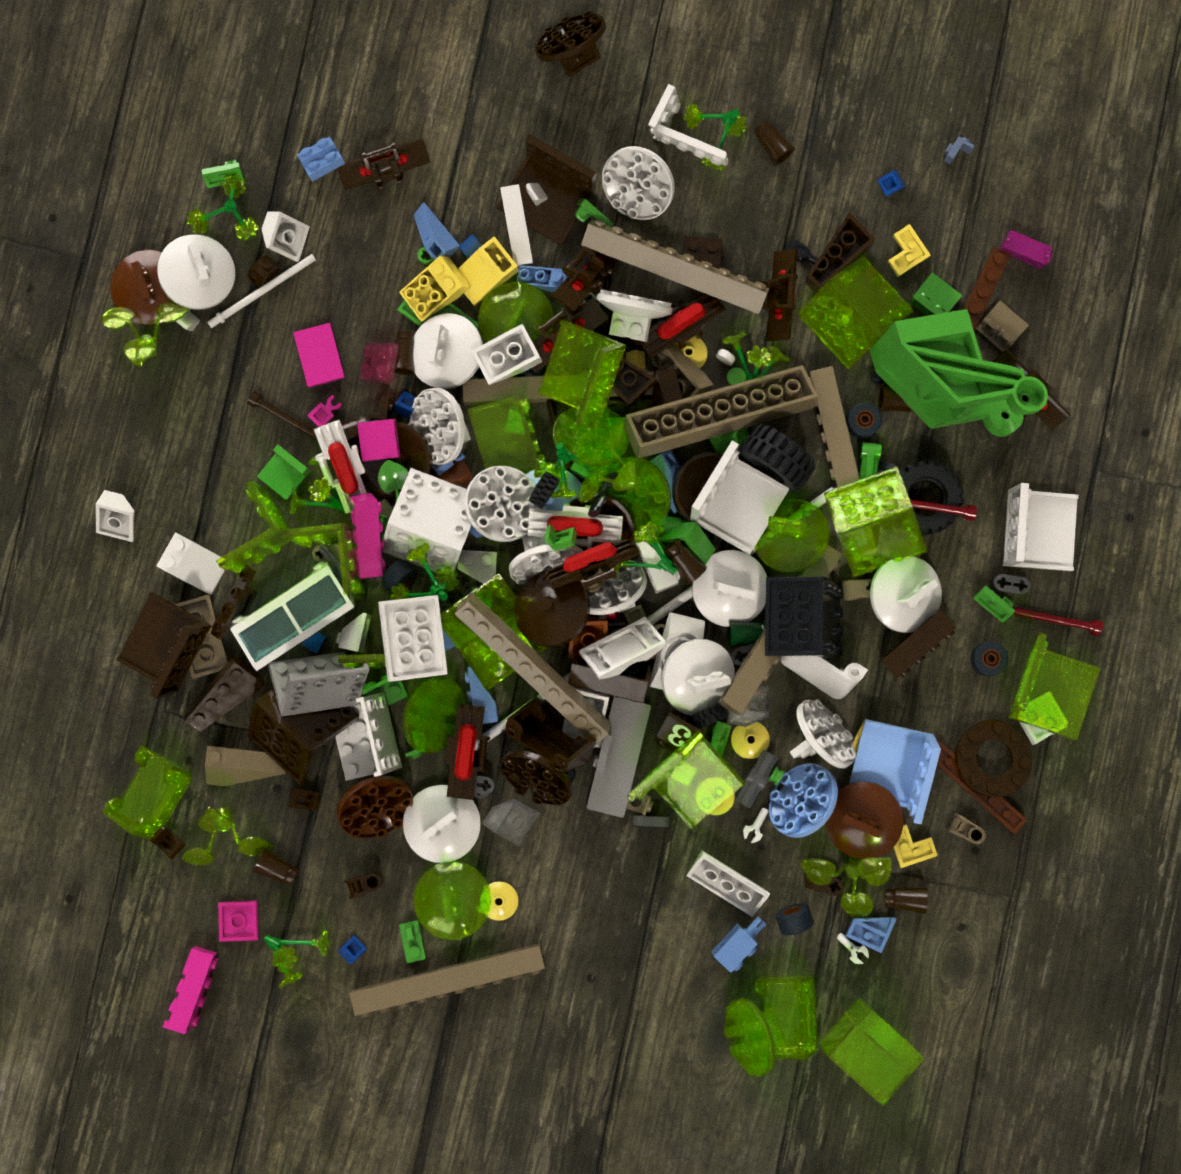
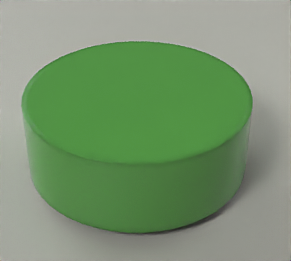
(735, 376)

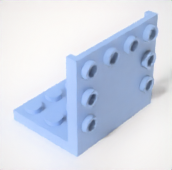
(899, 761)

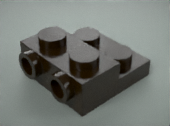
(704, 249)

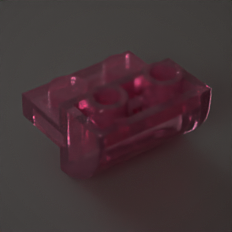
(379, 362)

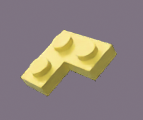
(912, 251)
(912, 852)

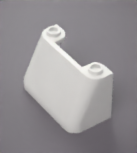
(824, 675)

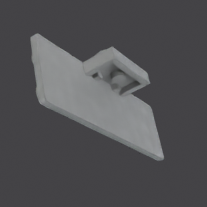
(618, 757)

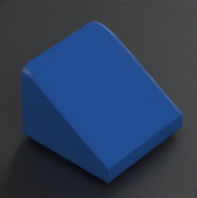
(891, 183)
(469, 246)
(404, 405)
(315, 642)
(352, 950)

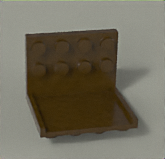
(563, 183)
(163, 644)
(295, 737)

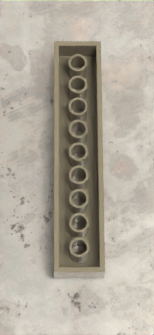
(719, 411)

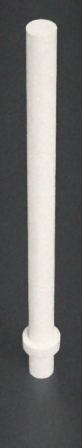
(220, 317)

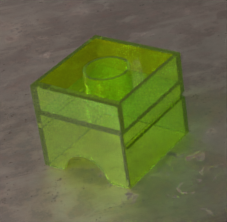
(871, 1051)

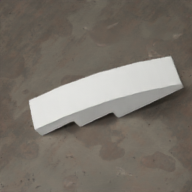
(516, 225)

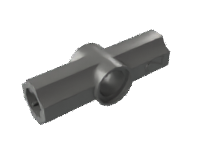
(756, 779)

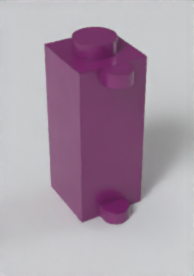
(1026, 249)

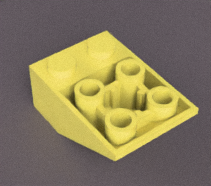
(487, 270)
(435, 288)

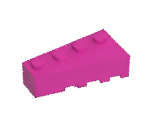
(367, 535)
(191, 990)

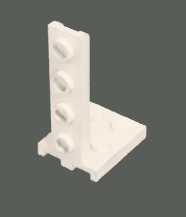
(661, 124)

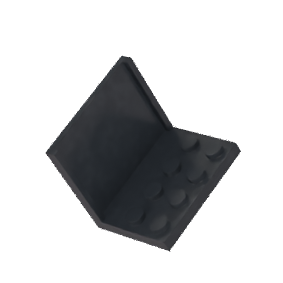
(803, 617)

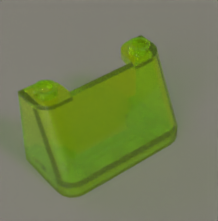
(150, 795)
(796, 1012)

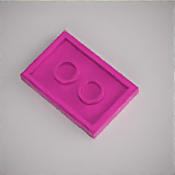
(319, 355)

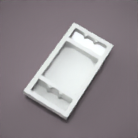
(676, 632)
(623, 648)

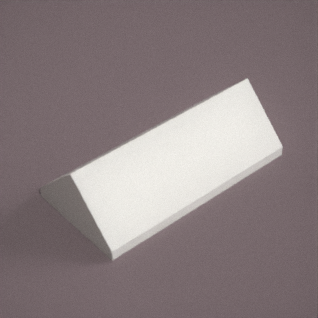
(727, 883)

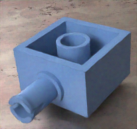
(738, 945)

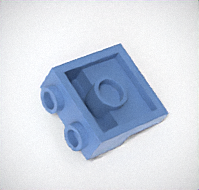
(320, 158)

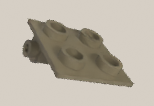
(1002, 326)

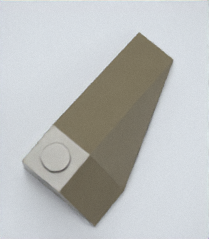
(690, 377)
(234, 766)

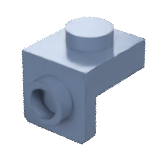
(961, 143)

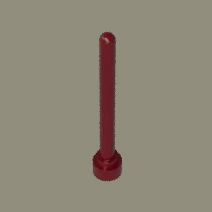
(967, 512)
(1094, 627)

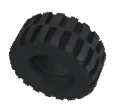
(778, 457)
(947, 486)

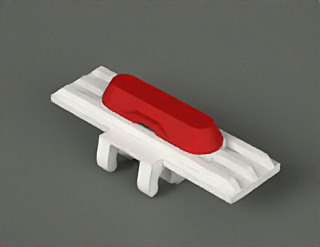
(344, 460)
(598, 529)

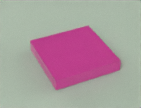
(378, 440)
(238, 921)

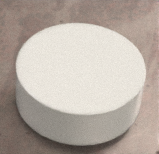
(725, 357)

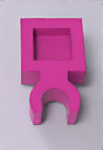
(323, 414)

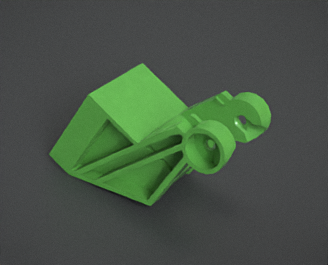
(944, 380)

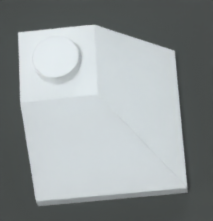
(284, 234)
(114, 516)
(355, 634)

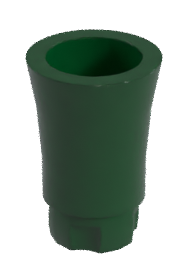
(743, 632)

